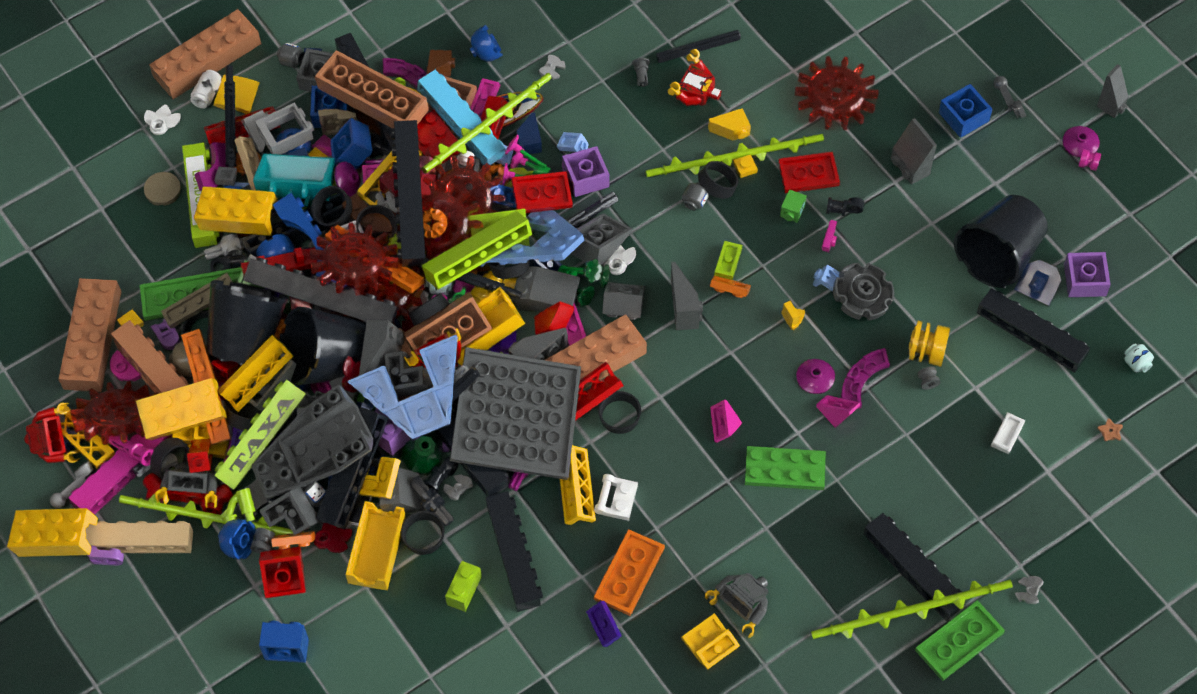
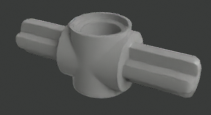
(230, 245)

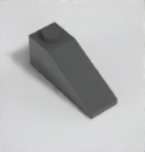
(1114, 93)

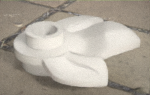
(161, 118)
(620, 258)

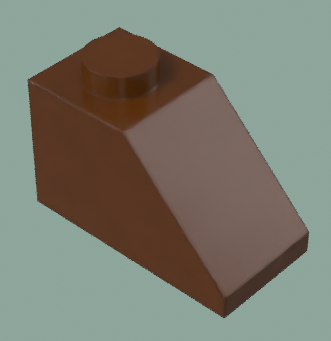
(441, 61)

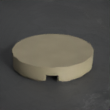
(162, 188)

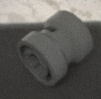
(262, 540)

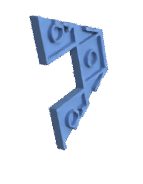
(555, 245)
(425, 410)

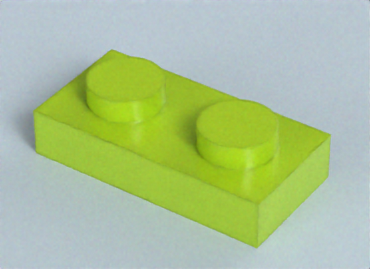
(728, 260)

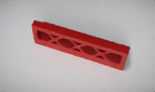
(216, 131)
(599, 389)

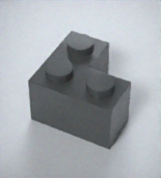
(405, 378)
(294, 509)

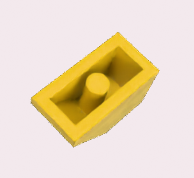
(730, 125)

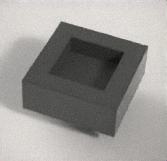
(226, 176)

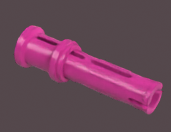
(134, 450)

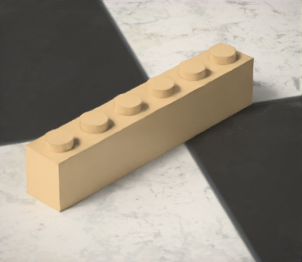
(141, 536)

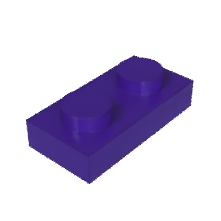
(603, 623)

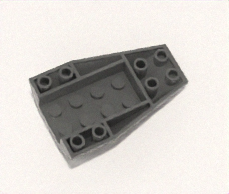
(315, 445)

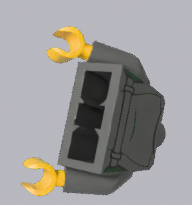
(181, 479)
(744, 596)

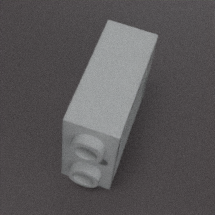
(279, 117)

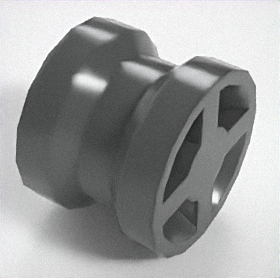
(928, 378)

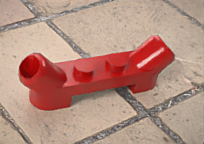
(224, 494)

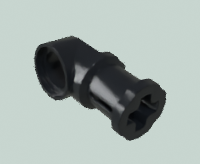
(852, 205)
(228, 261)
(438, 474)

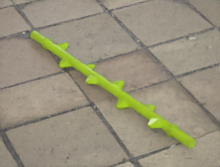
(483, 127)
(759, 152)
(191, 511)
(920, 608)

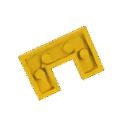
(383, 483)

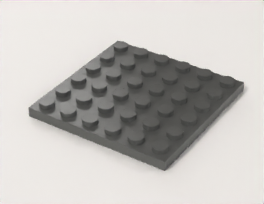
(517, 414)

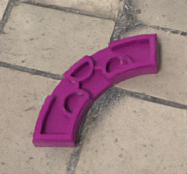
(400, 68)
(207, 178)
(862, 372)

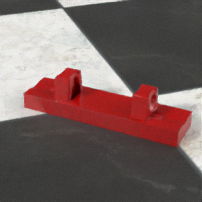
(302, 258)

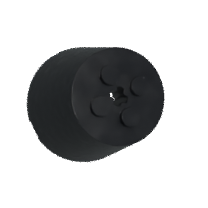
(1001, 240)
(241, 319)
(321, 344)

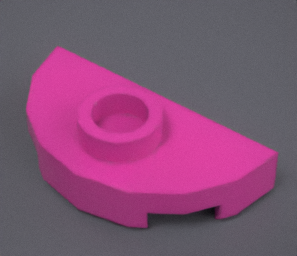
(830, 239)
(122, 368)

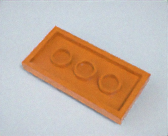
(629, 572)

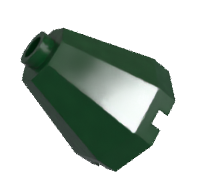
(422, 454)

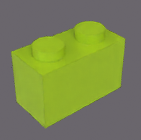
(463, 586)

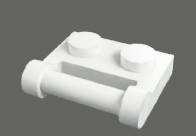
(622, 499)

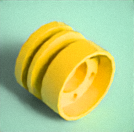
(929, 343)

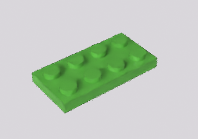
(785, 468)
(960, 640)

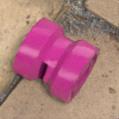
(1089, 160)

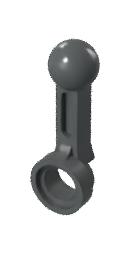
(1001, 83)

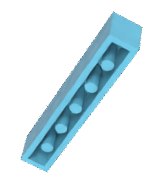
(458, 115)

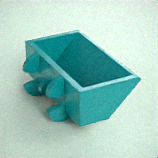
(294, 174)

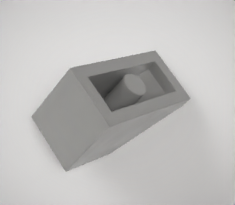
(250, 126)

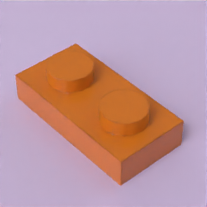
(736, 288)
(285, 541)

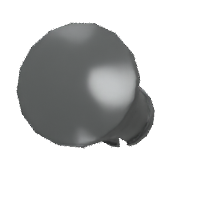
(641, 68)

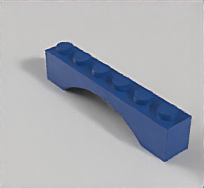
(293, 216)

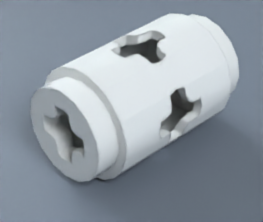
(206, 89)

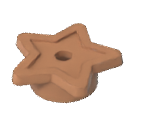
(1115, 430)

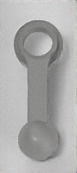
(58, 500)

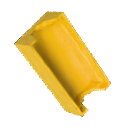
(235, 210)
(501, 316)
(180, 409)
(51, 532)
(375, 547)

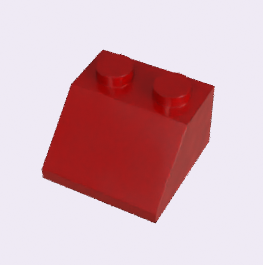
(282, 572)

